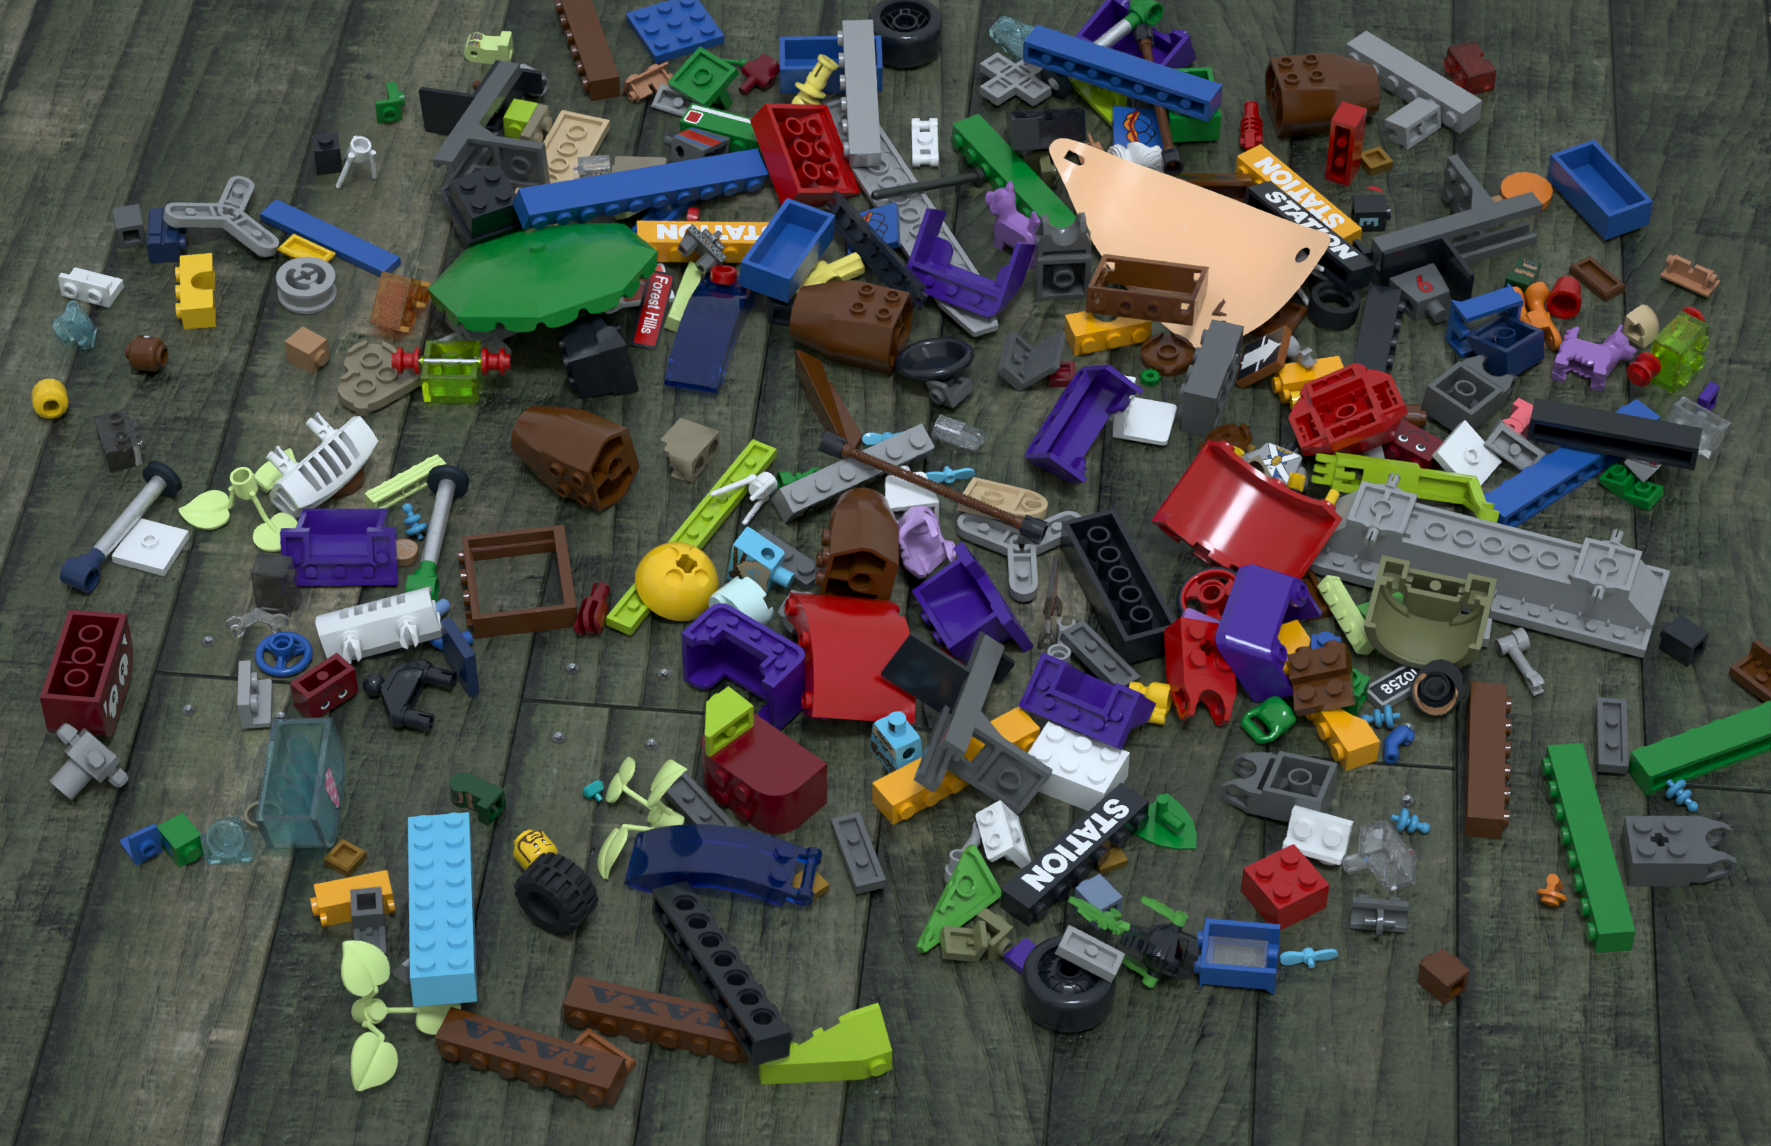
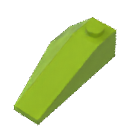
(844, 1052)

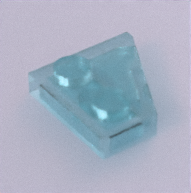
(1010, 35)

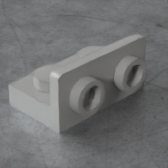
(253, 698)

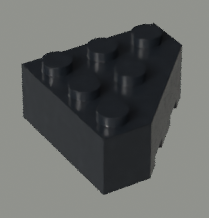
(1039, 128)

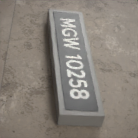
(1392, 687)

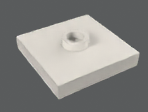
(1466, 454)
(150, 547)

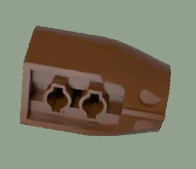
(1310, 87)
(853, 323)
(576, 454)
(859, 547)

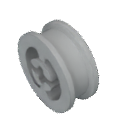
(305, 276)

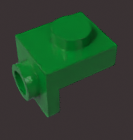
(390, 109)

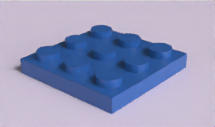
(674, 28)

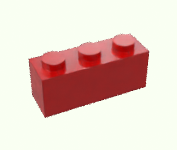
(1345, 143)

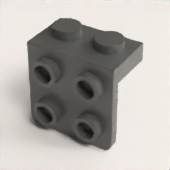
(1026, 365)

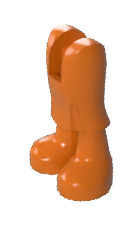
(1534, 301)

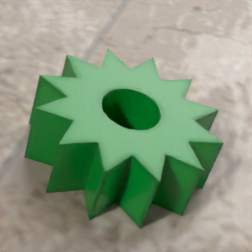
(1150, 378)

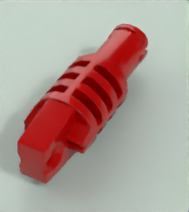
(1251, 126)

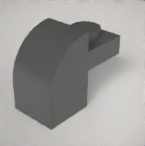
(369, 916)

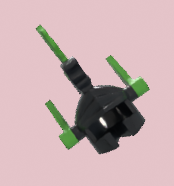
(1157, 944)

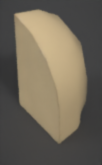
(1641, 326)

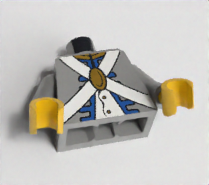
(1282, 463)

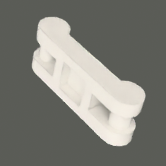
(924, 143)

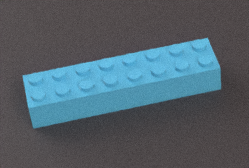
(441, 910)

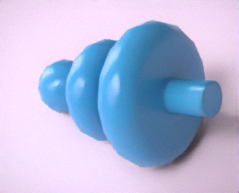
(412, 520)
(1378, 717)
(1683, 797)
(1411, 823)

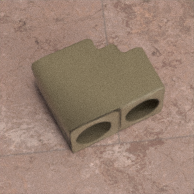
(690, 448)

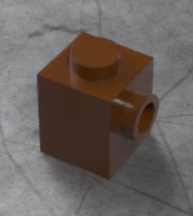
(1443, 976)

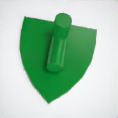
(1169, 825)

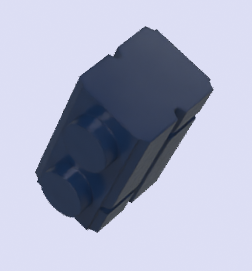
(164, 241)

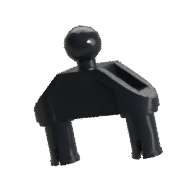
(403, 690)

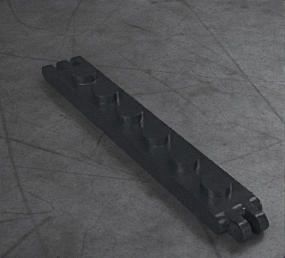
(875, 250)

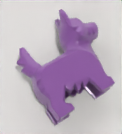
(1009, 224)
(1591, 359)

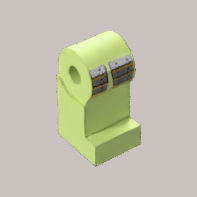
(489, 48)

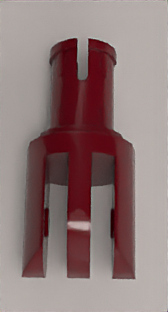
(593, 611)

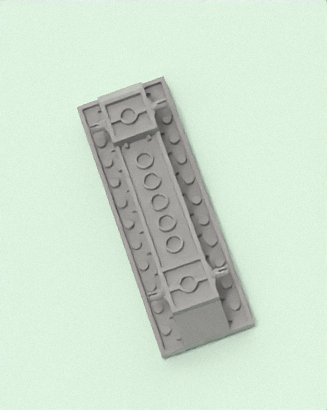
(1543, 583)

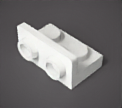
(90, 287)
(1002, 834)
(1319, 835)

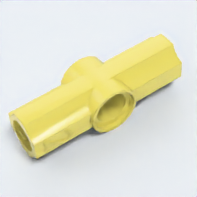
(839, 270)

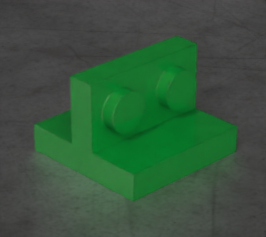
(704, 79)

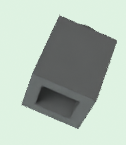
(129, 226)

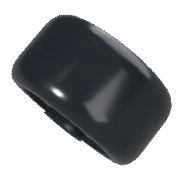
(908, 31)
(1063, 993)

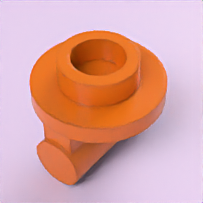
(1552, 895)

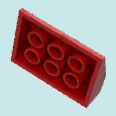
(803, 153)

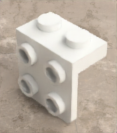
(1144, 420)

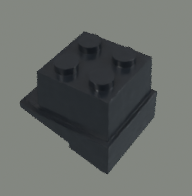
(482, 206)
(596, 357)

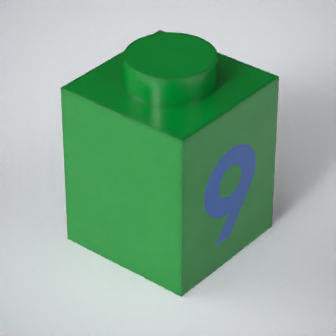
(180, 840)

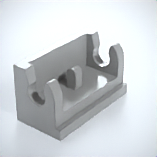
(1414, 122)

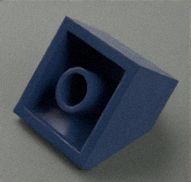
(1508, 344)

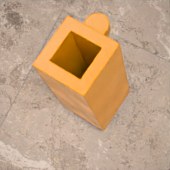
(1295, 375)
(334, 899)

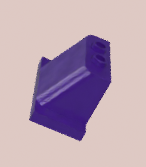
(342, 547)
(964, 602)
(1085, 702)

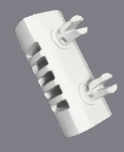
(324, 469)
(380, 625)

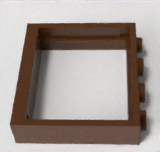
(1151, 275)
(517, 544)

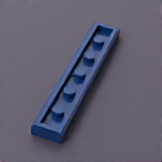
(330, 237)

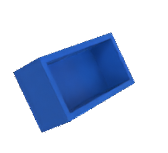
(800, 56)
(1599, 189)
(787, 250)

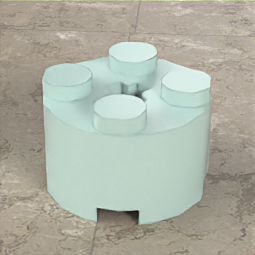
(746, 597)

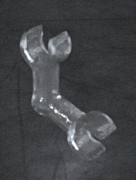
(255, 615)

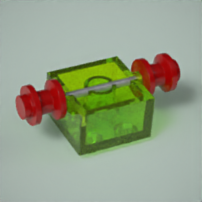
(1674, 353)
(451, 368)

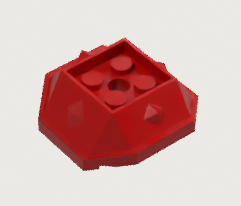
(1347, 412)

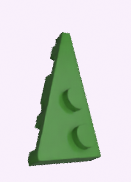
(965, 895)

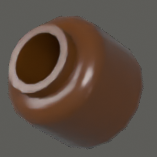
(147, 353)

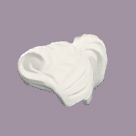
(1139, 154)

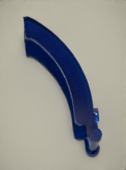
(707, 335)
(723, 860)

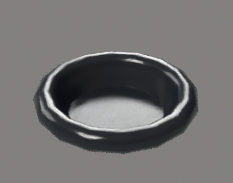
(934, 359)

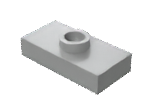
(1090, 953)

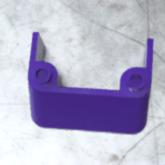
(965, 289)
(1078, 419)
(1250, 628)

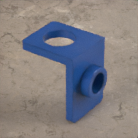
(142, 844)

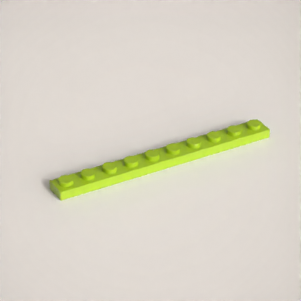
(699, 526)

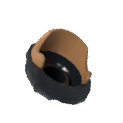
(1436, 687)

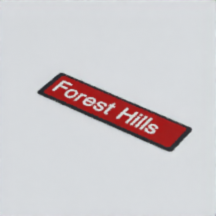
(652, 310)

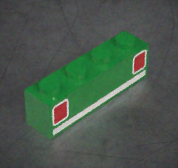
(727, 124)

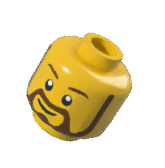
(530, 846)

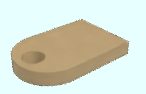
(1005, 497)

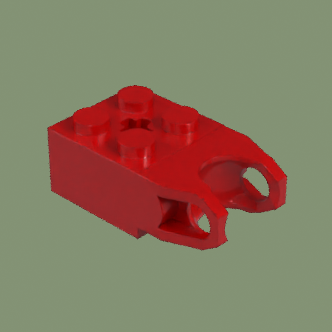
(1198, 670)

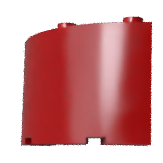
(1244, 516)
(845, 652)

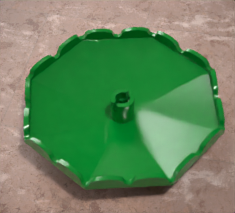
(543, 276)

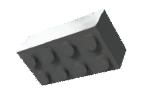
(1210, 377)

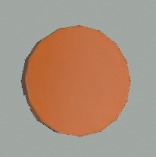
(1524, 183)

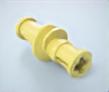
(810, 91)

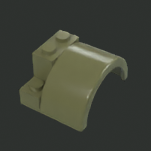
(1430, 617)

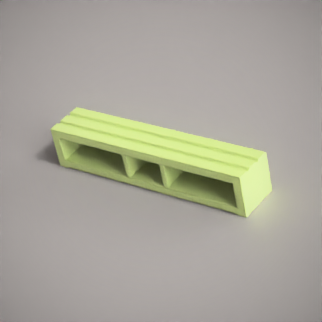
(689, 282)
(402, 484)
(1345, 613)

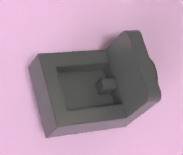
(951, 391)

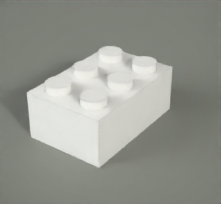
(1081, 766)

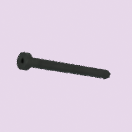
(975, 177)

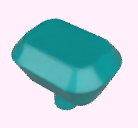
(593, 790)

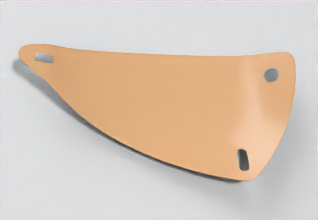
(1143, 217)

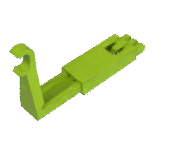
(1424, 482)

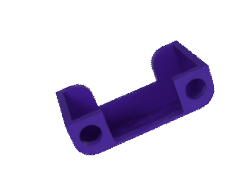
(1169, 50)

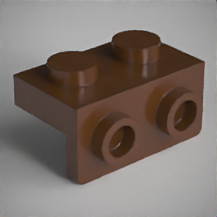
(1755, 671)

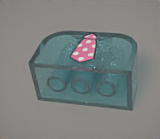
(301, 784)

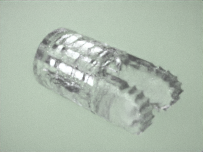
(958, 433)

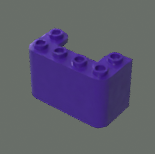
(748, 653)

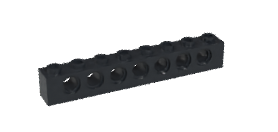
(722, 973)

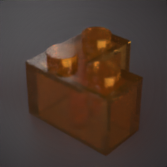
(396, 301)

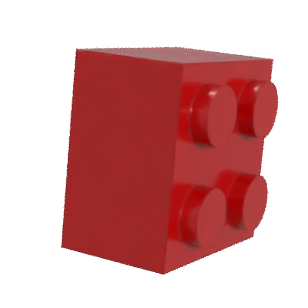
(1285, 887)

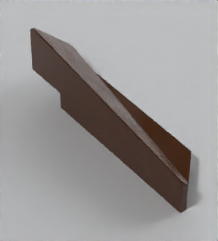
(825, 399)

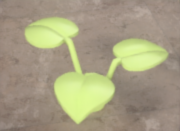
(211, 508)
(658, 817)
(371, 1058)

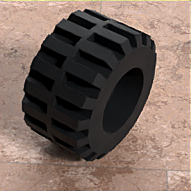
(556, 893)

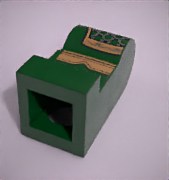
(1524, 274)
(477, 795)

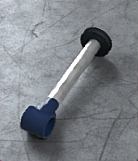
(85, 571)

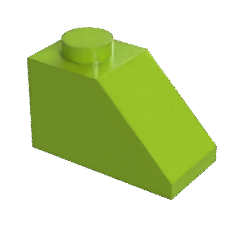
(726, 719)

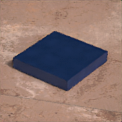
(459, 656)

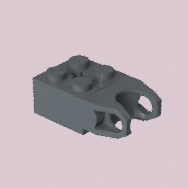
(1062, 260)
(1467, 394)
(1281, 784)
(1673, 850)

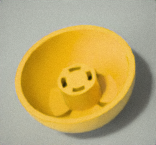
(676, 581)

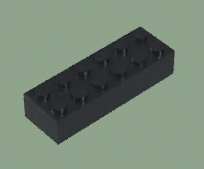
(1117, 584)

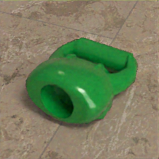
(1274, 714)

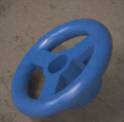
(283, 647)

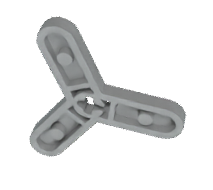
(228, 215)
(1005, 540)

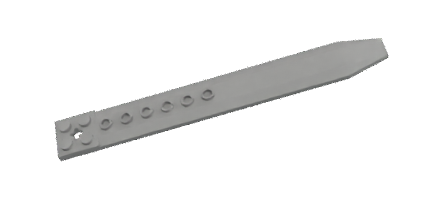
(912, 208)

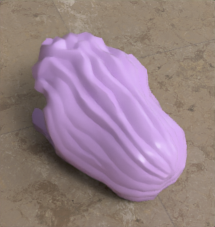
(921, 542)

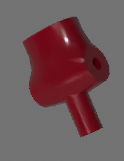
(759, 72)

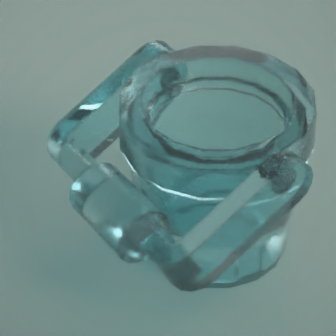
(75, 325)
(226, 840)

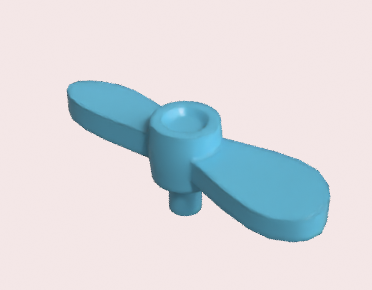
(875, 438)
(949, 475)
(1307, 956)

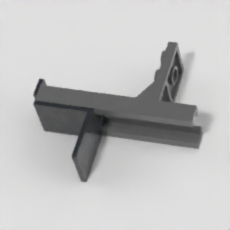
(478, 127)
(1430, 242)
(958, 694)

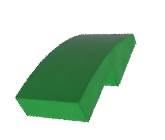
(1629, 487)

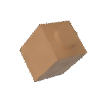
(307, 350)

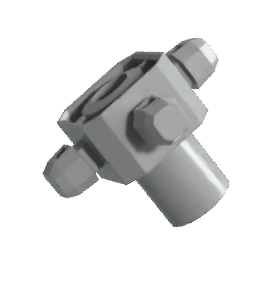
(87, 760)

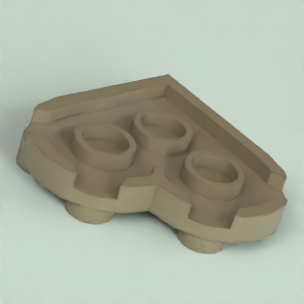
(371, 381)

